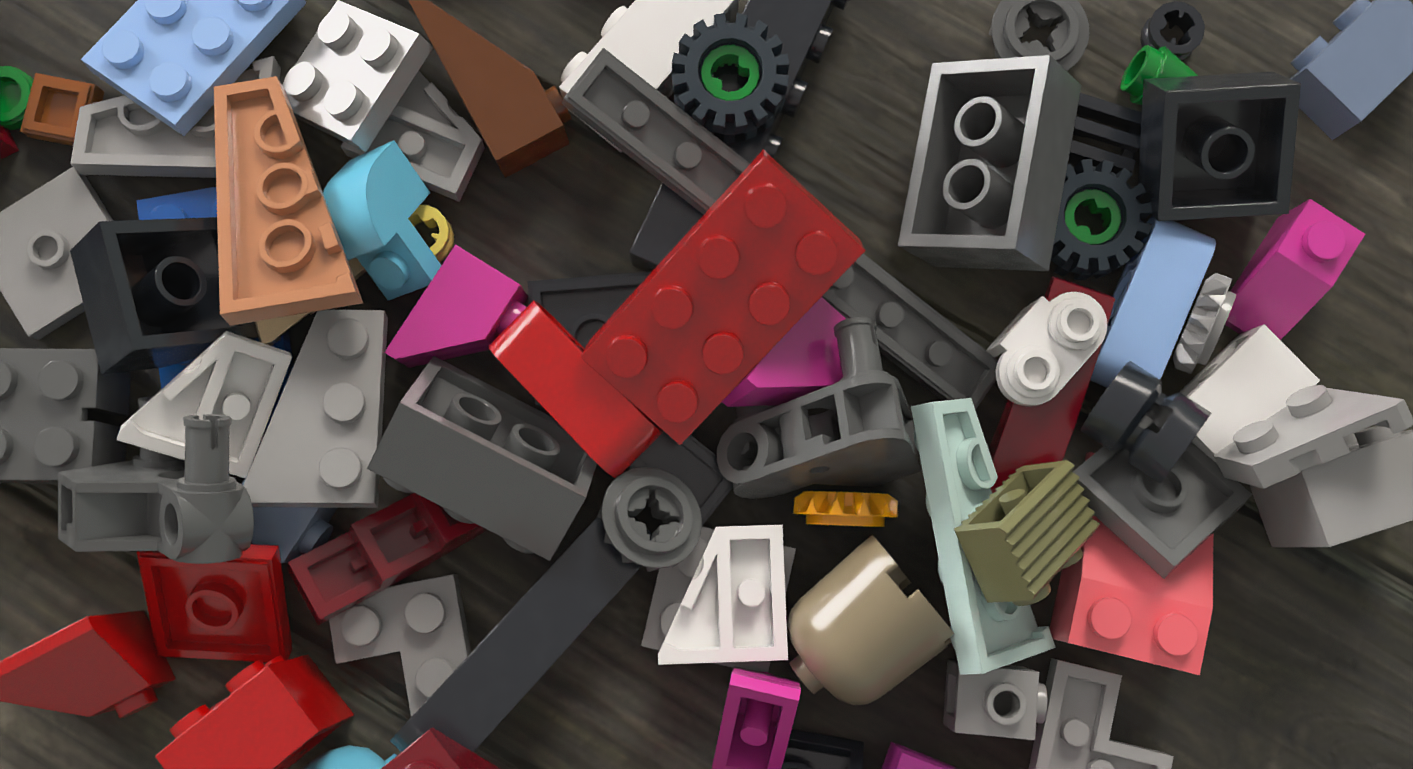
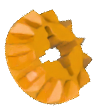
(845, 508)

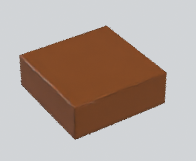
(55, 108)

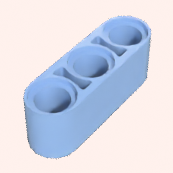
(1153, 300)

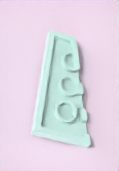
(956, 481)

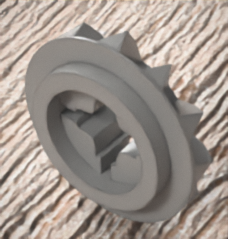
(1204, 323)

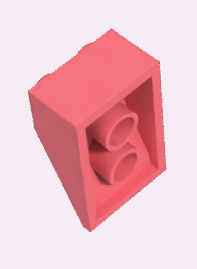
(1129, 610)

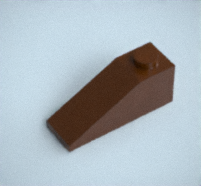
(500, 92)

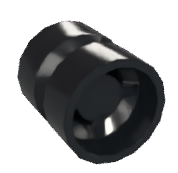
(1123, 408)

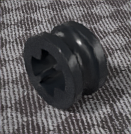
(1176, 13)

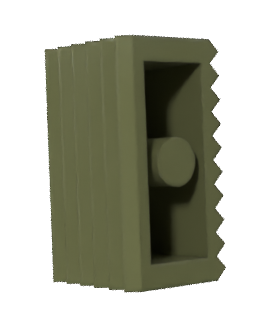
(1027, 532)

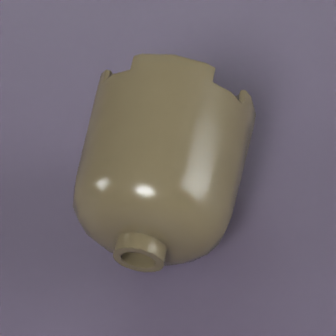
(861, 630)

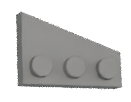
(129, 141)
(327, 418)

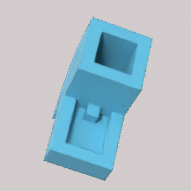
(371, 213)

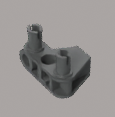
(855, 443)
(160, 501)

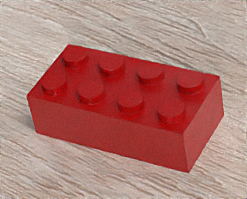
(722, 298)

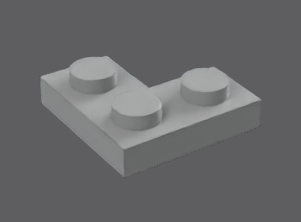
(417, 619)
(1080, 724)

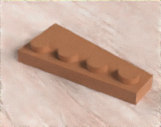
(272, 219)

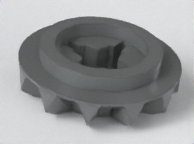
(1065, 42)
(669, 502)

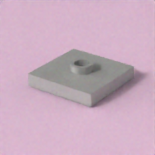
(36, 248)

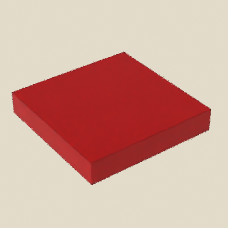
(218, 608)

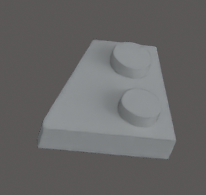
(1306, 433)

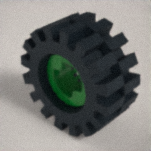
(756, 58)
(1122, 214)

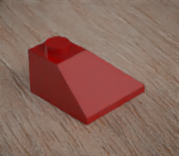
(89, 668)

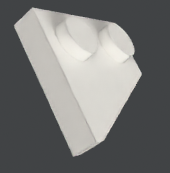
(227, 379)
(733, 601)

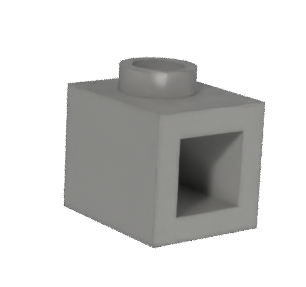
(995, 703)

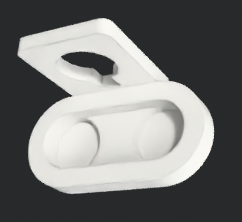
(1047, 346)

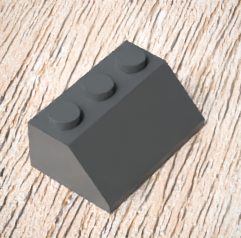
(485, 459)

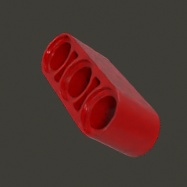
(572, 392)

